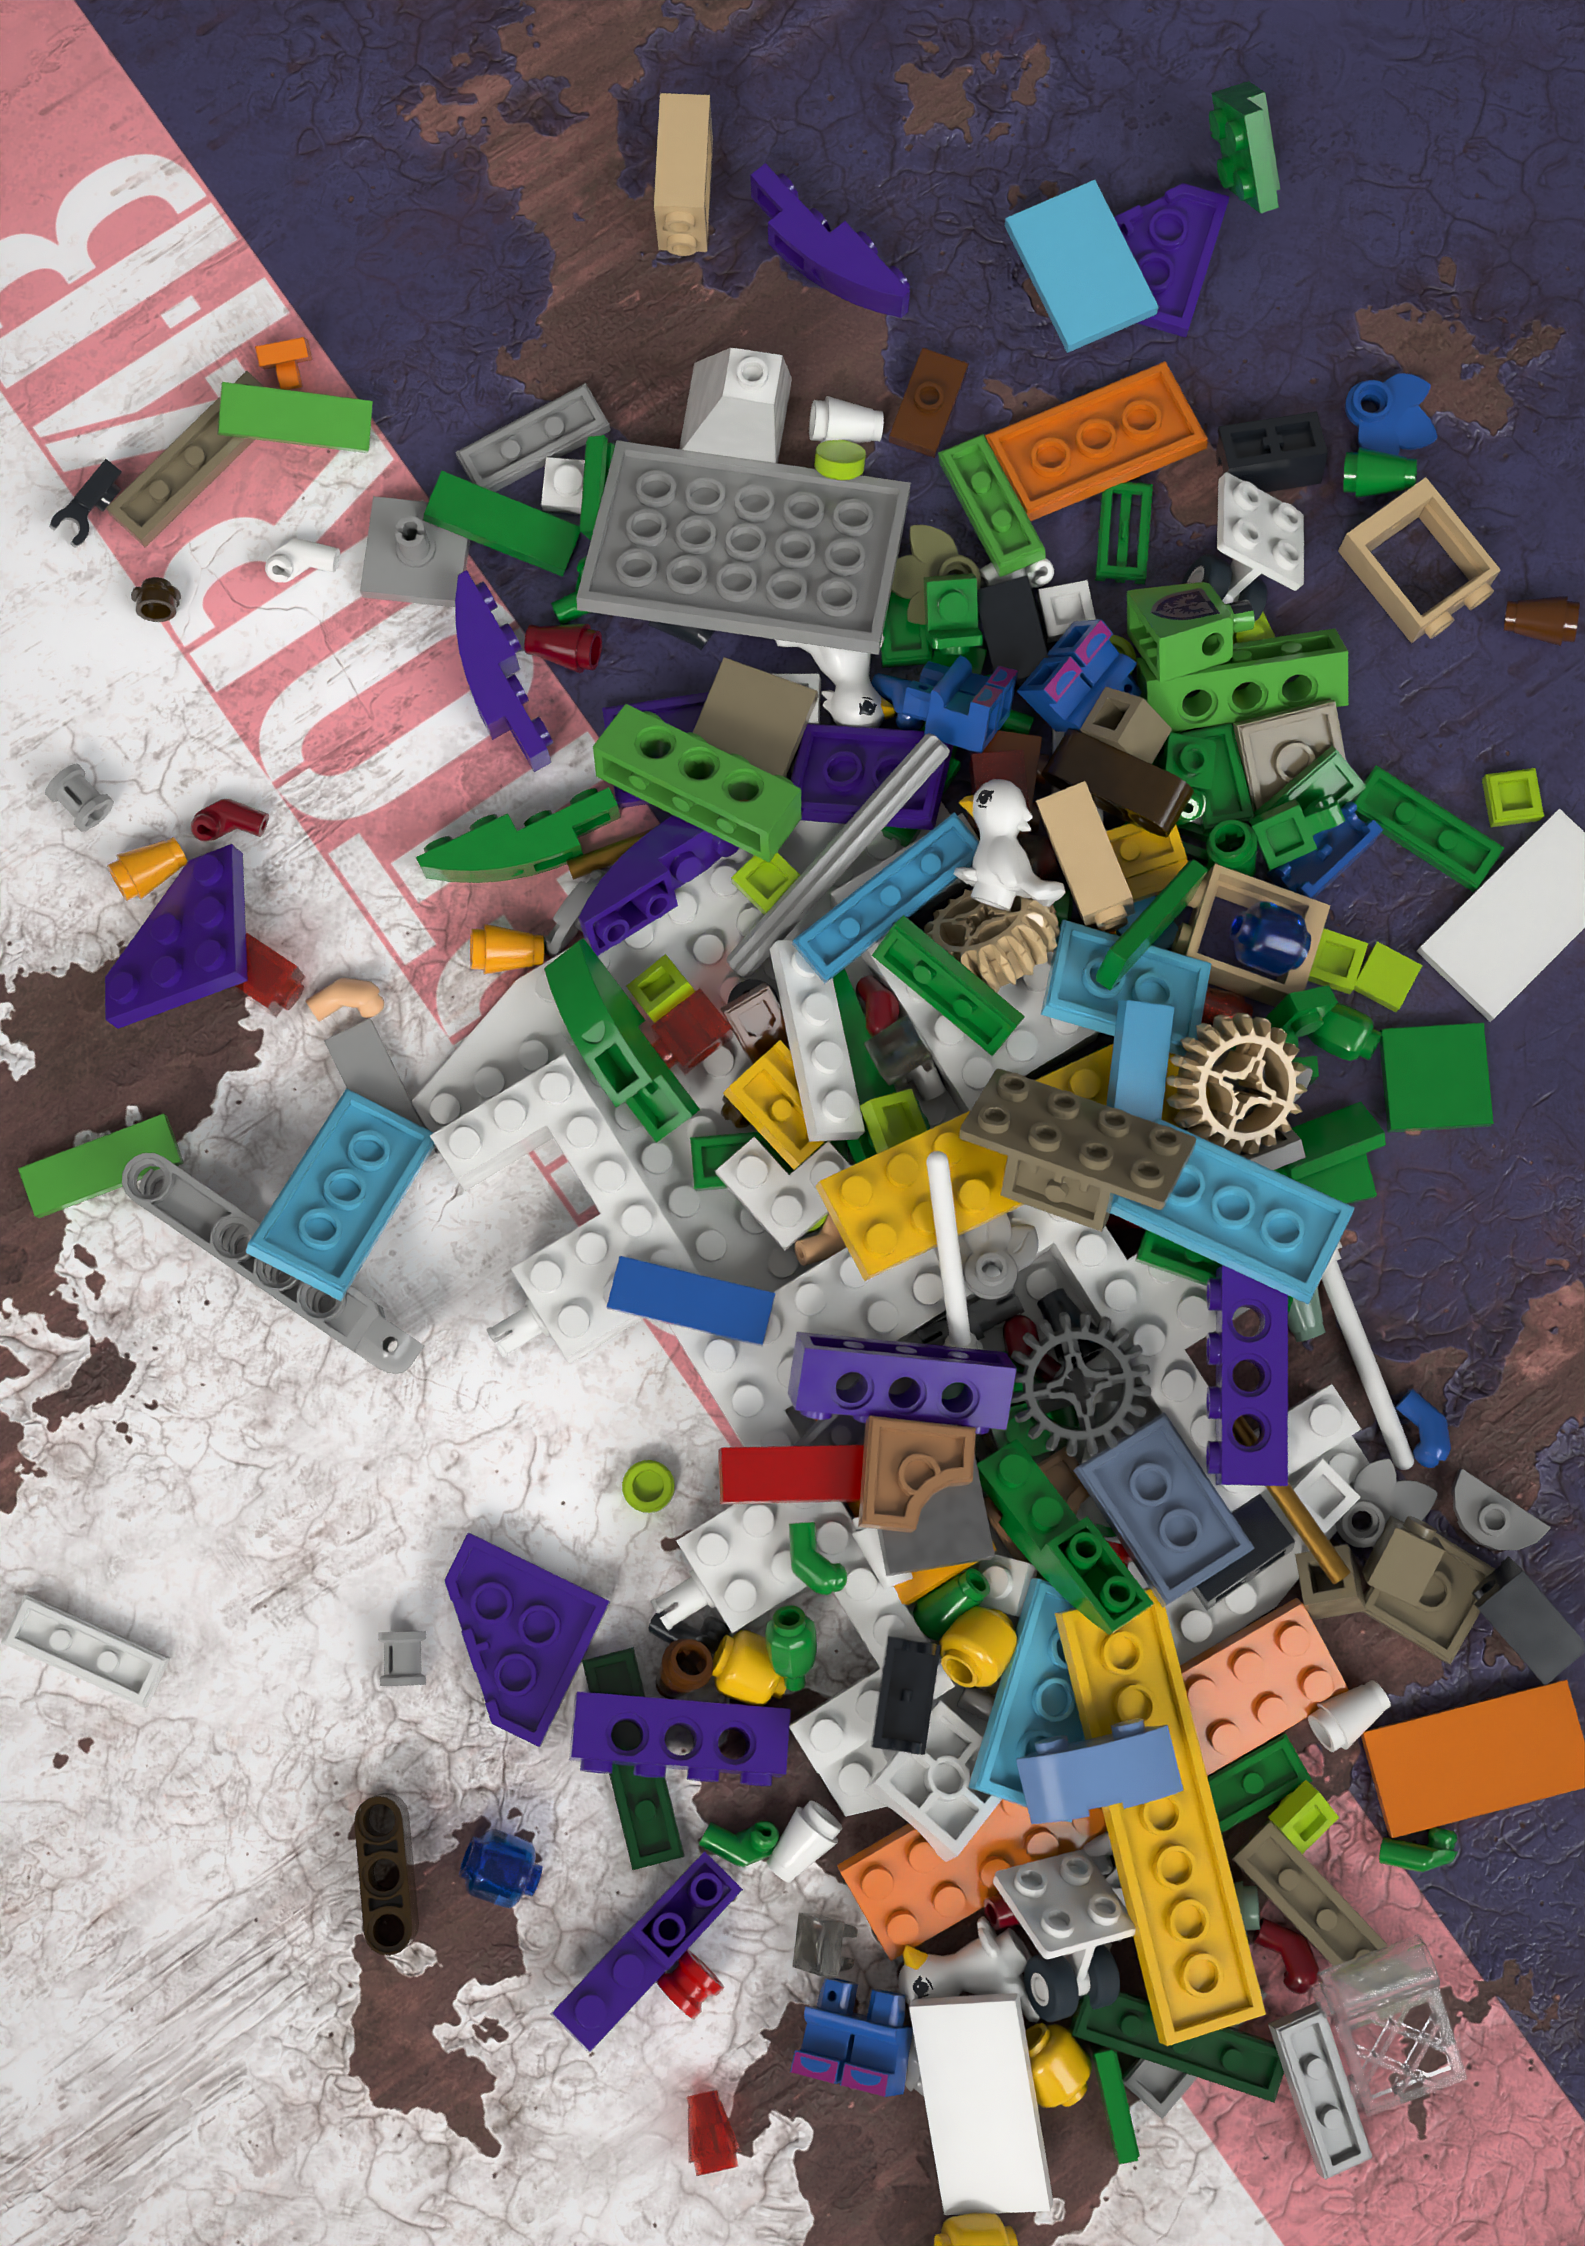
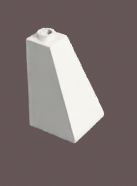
(737, 405)

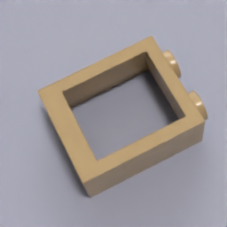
(683, 173)
(1450, 532)
(1087, 858)
(1246, 892)

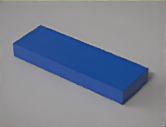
(691, 1301)

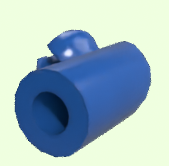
(894, 690)
(1432, 1427)

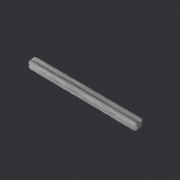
(838, 854)

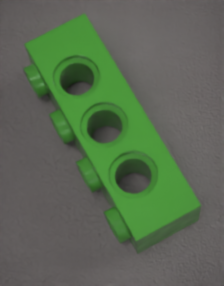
(1266, 664)
(628, 760)

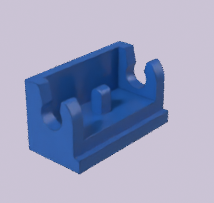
(1334, 854)

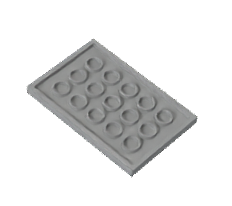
(744, 547)

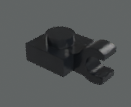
(98, 492)

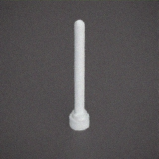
(949, 1253)
(1366, 1364)

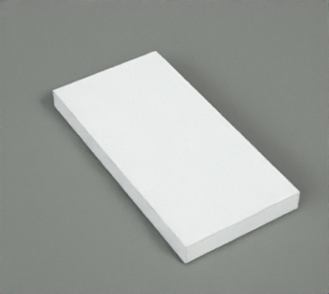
(1515, 919)
(981, 2104)

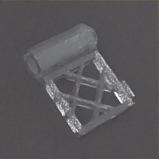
(1371, 1991)

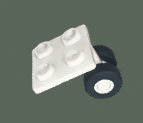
(1260, 537)
(1069, 1919)

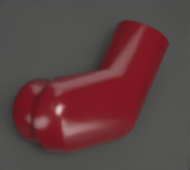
(225, 817)
(881, 1004)
(1012, 1334)
(1295, 1953)

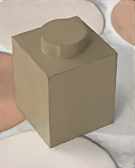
(1127, 724)
(1404, 1559)
(1321, 1596)

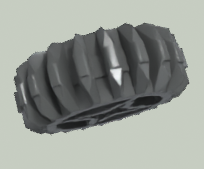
(1087, 1428)

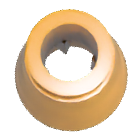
(146, 867)
(504, 949)

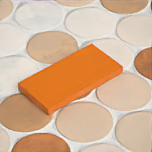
(1097, 441)
(1476, 1758)

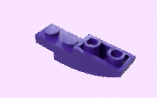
(835, 259)
(487, 660)
(644, 881)
(646, 1951)

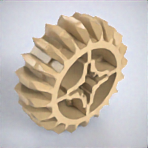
(996, 942)
(1256, 1049)

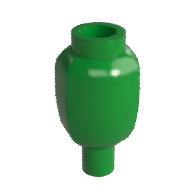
(1347, 1034)
(791, 1645)

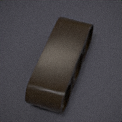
(1119, 782)
(374, 1897)

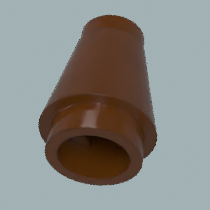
(1543, 619)
(683, 1668)

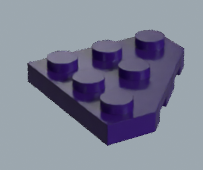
(1173, 250)
(187, 943)
(521, 1633)

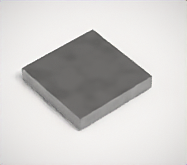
(948, 1532)

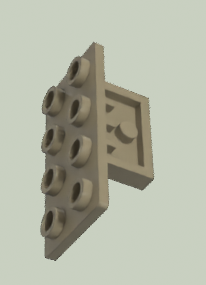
(1072, 1151)

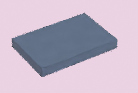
(1163, 1509)

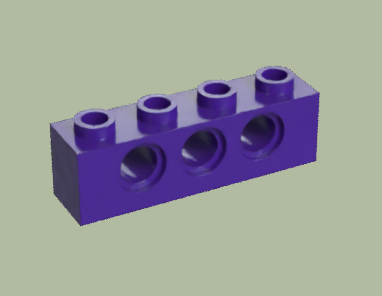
(824, 1358)
(1267, 1459)
(762, 1728)

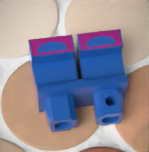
(1075, 675)
(959, 704)
(856, 2048)

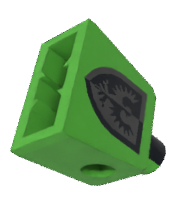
(1184, 627)

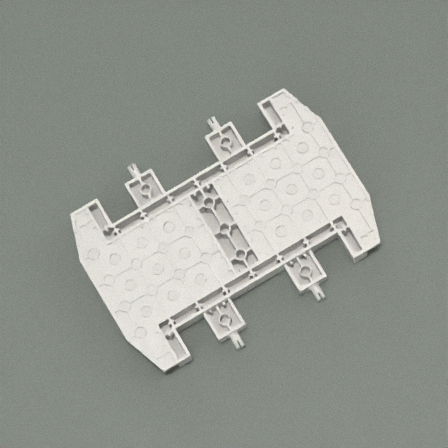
(527, 1083)

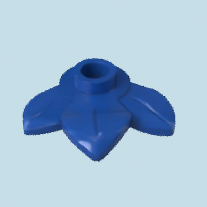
(1398, 417)

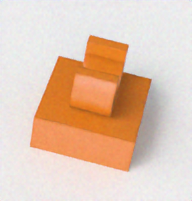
(284, 357)

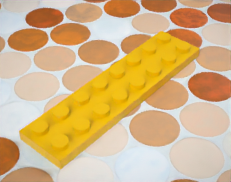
(886, 1199)
(1172, 1847)

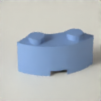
(1124, 1767)

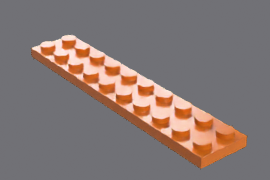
(1238, 1700)

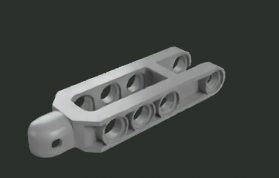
(220, 1226)

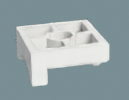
(934, 1787)

